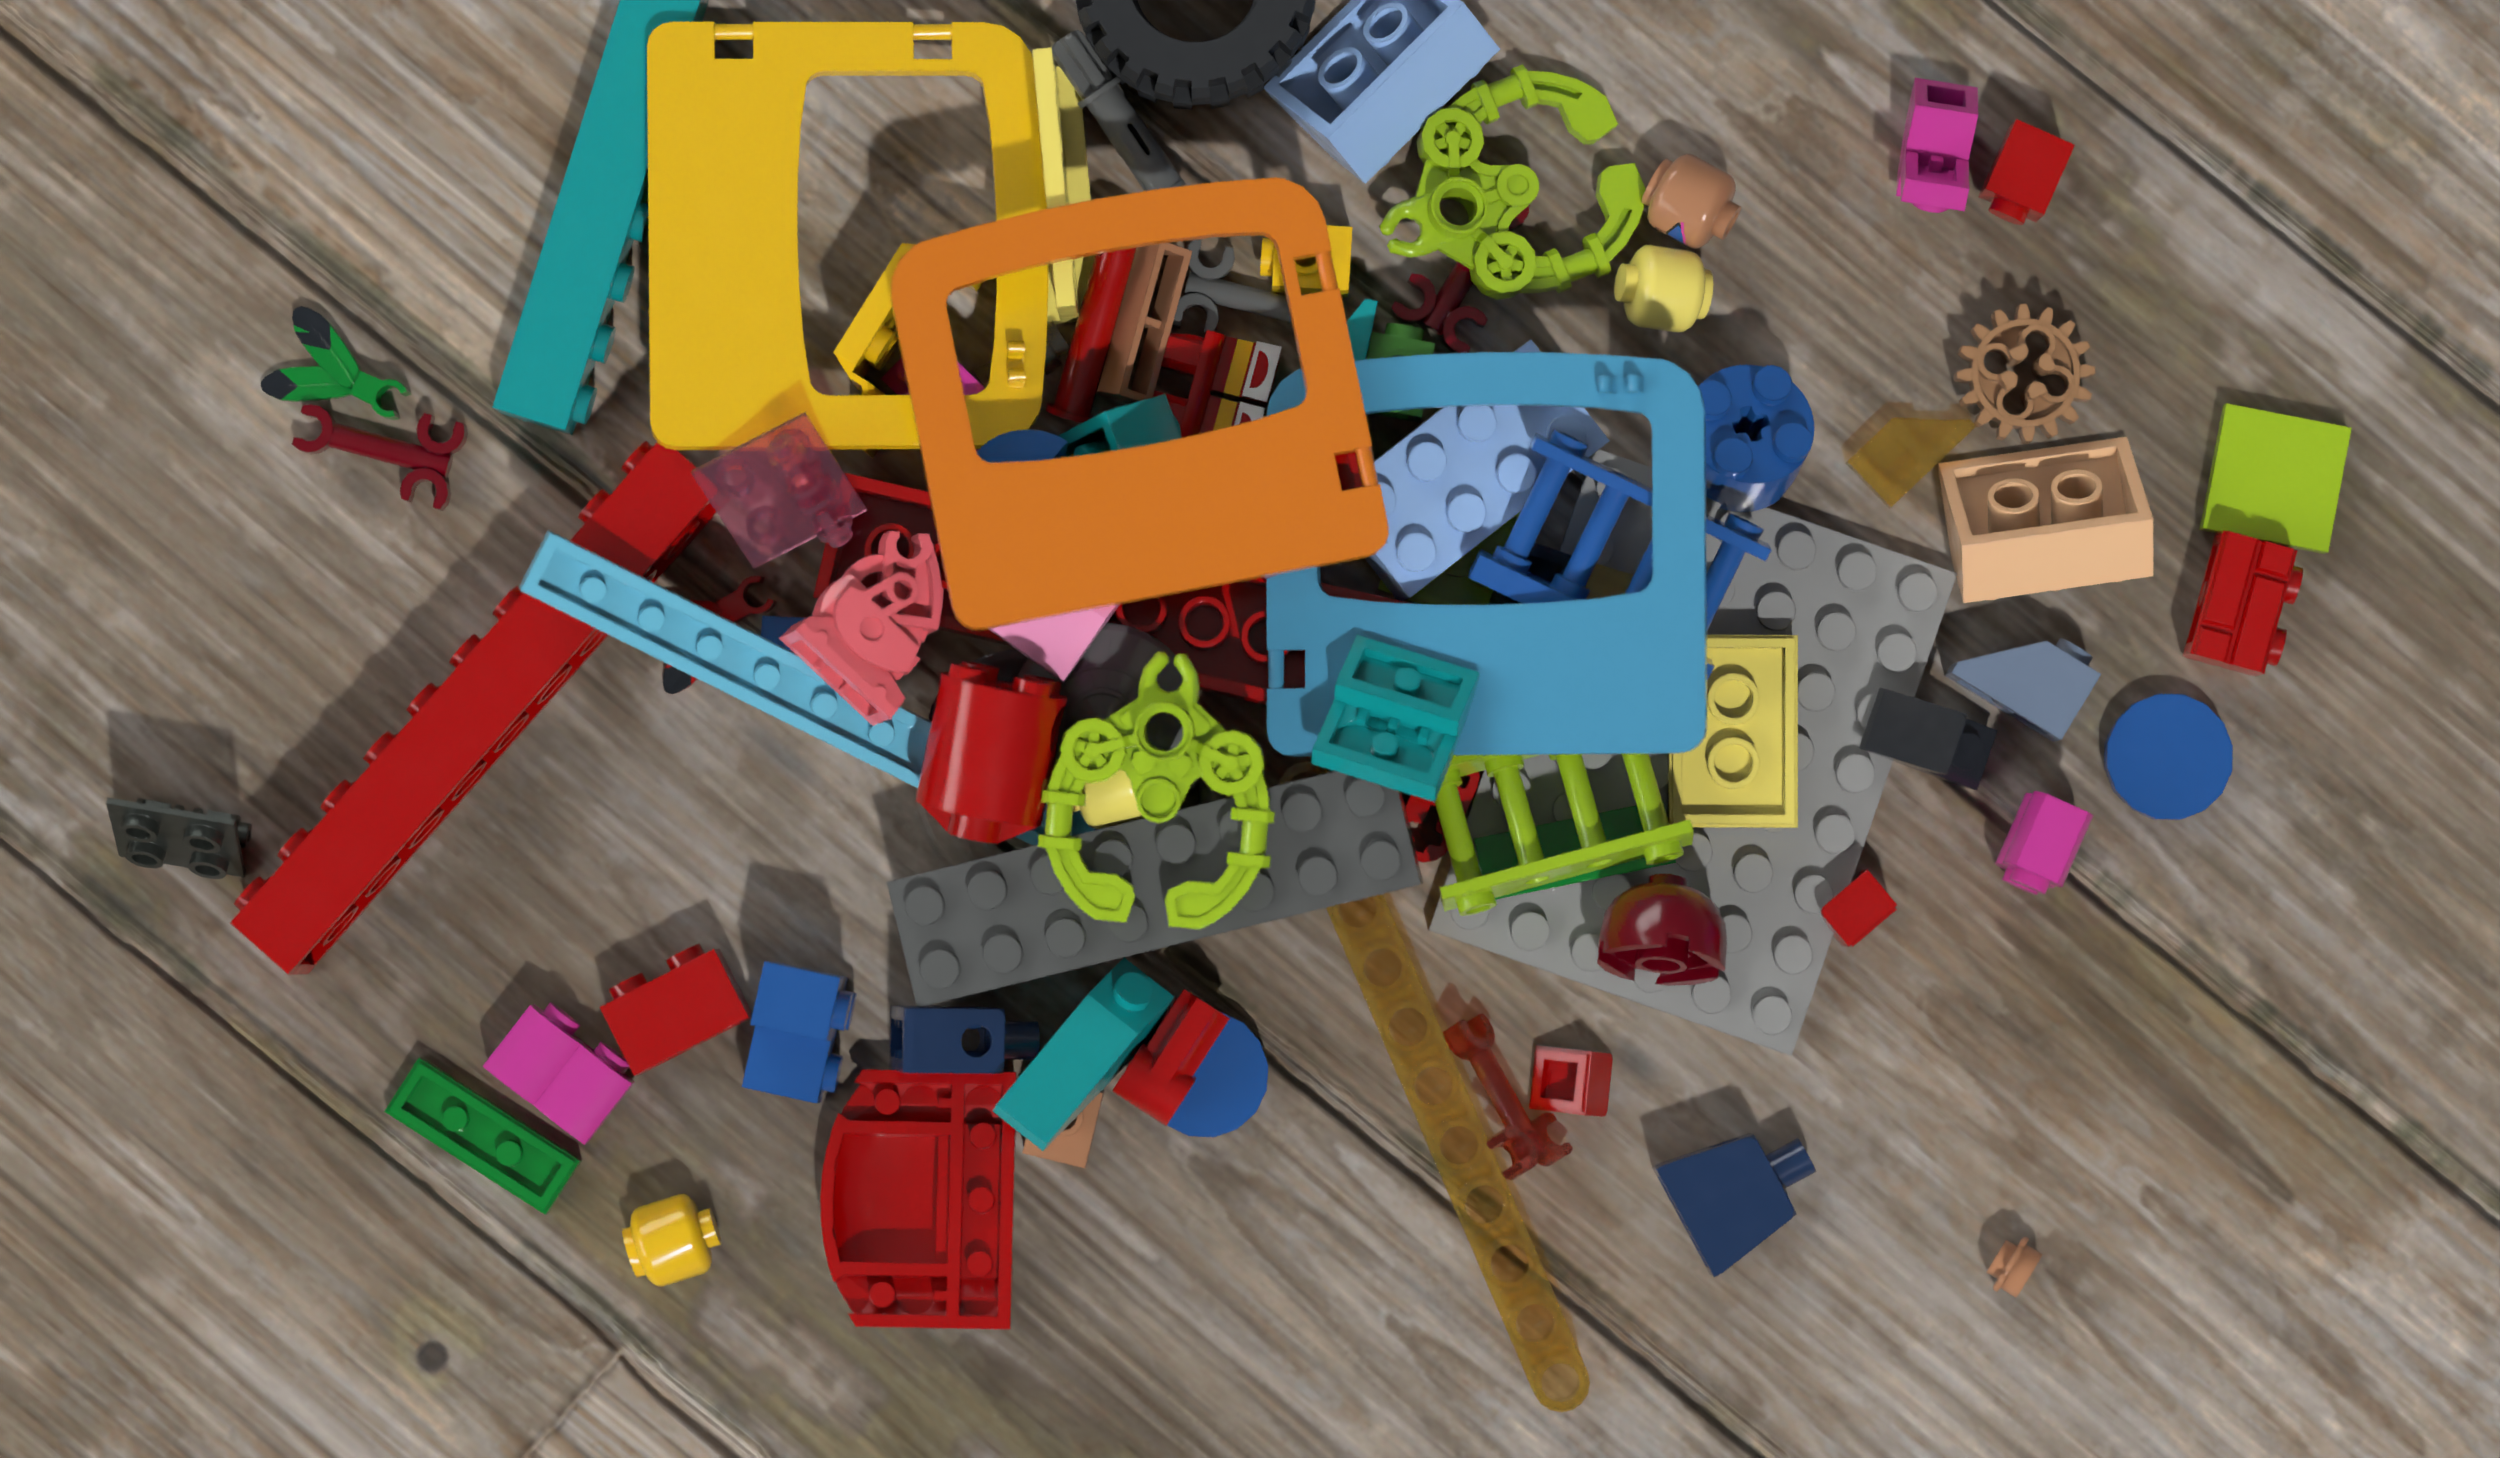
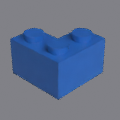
(796, 1031)

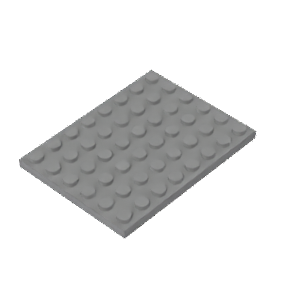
(1860, 627)

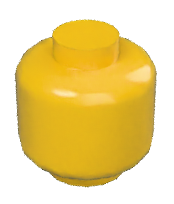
(671, 1240)

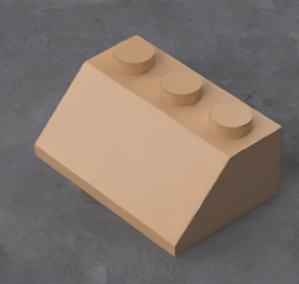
(2047, 519)

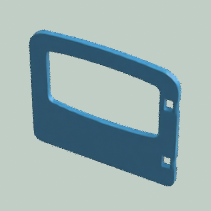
(1552, 673)

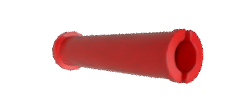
(1092, 335)

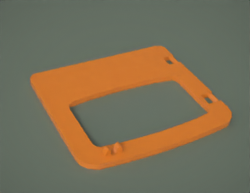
(1158, 515)

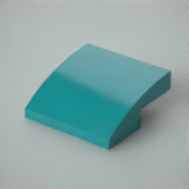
(1395, 718)

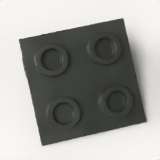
(156, 835)

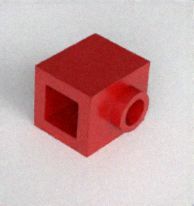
(2025, 173)

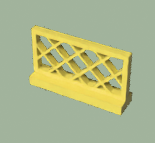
(1064, 176)

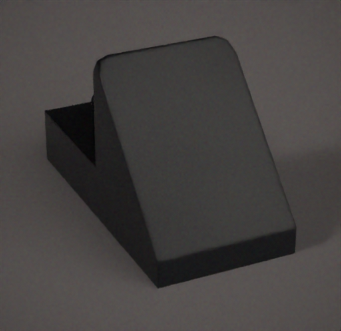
(1928, 738)

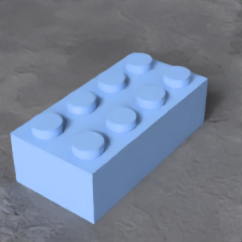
(1461, 482)

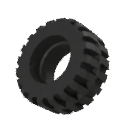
(1196, 71)

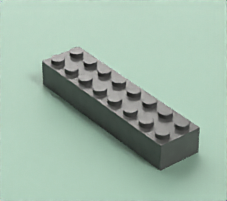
(1014, 922)

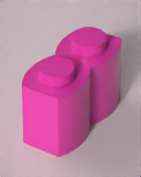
(2042, 843)
(560, 1072)

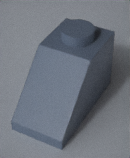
(2032, 683)

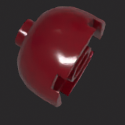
(1663, 931)

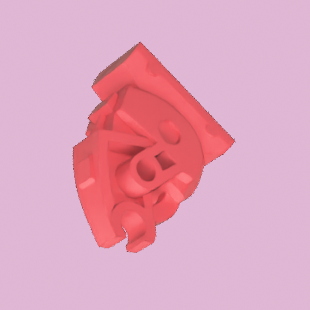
(872, 635)

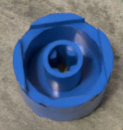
(1754, 435)

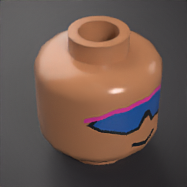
(1691, 201)

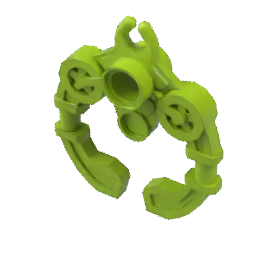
(1496, 194)
(1160, 780)

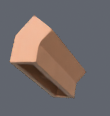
(1133, 319)

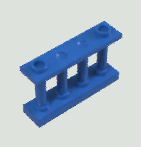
(1508, 566)

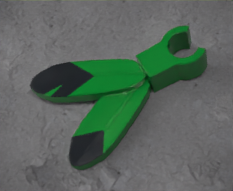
(338, 370)

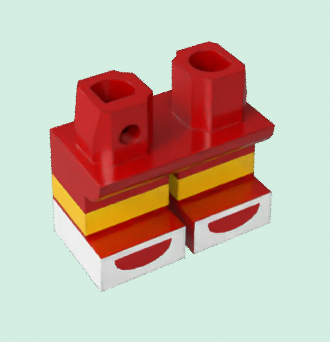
(1223, 368)

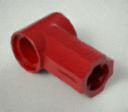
(1166, 1066)

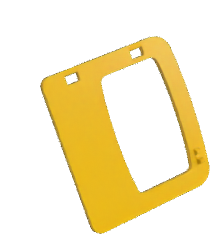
(726, 228)

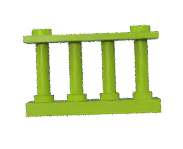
(1478, 893)

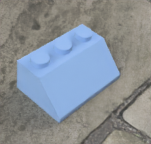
(1380, 76)

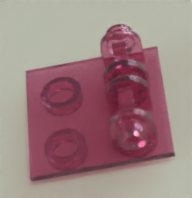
(781, 492)

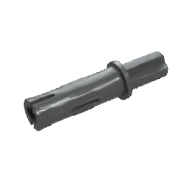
(1114, 113)

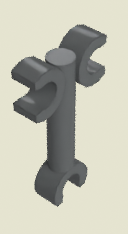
(1207, 288)

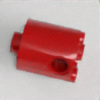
(990, 752)

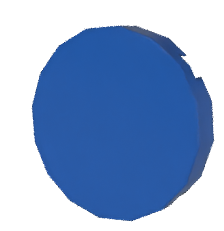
(2168, 756)
(1227, 1085)

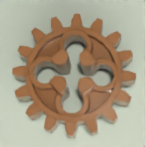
(2009, 341)

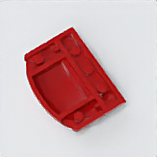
(922, 1201)

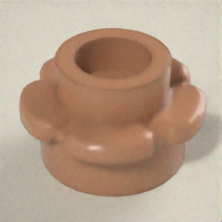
(2013, 1266)

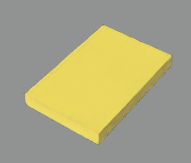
(1750, 751)

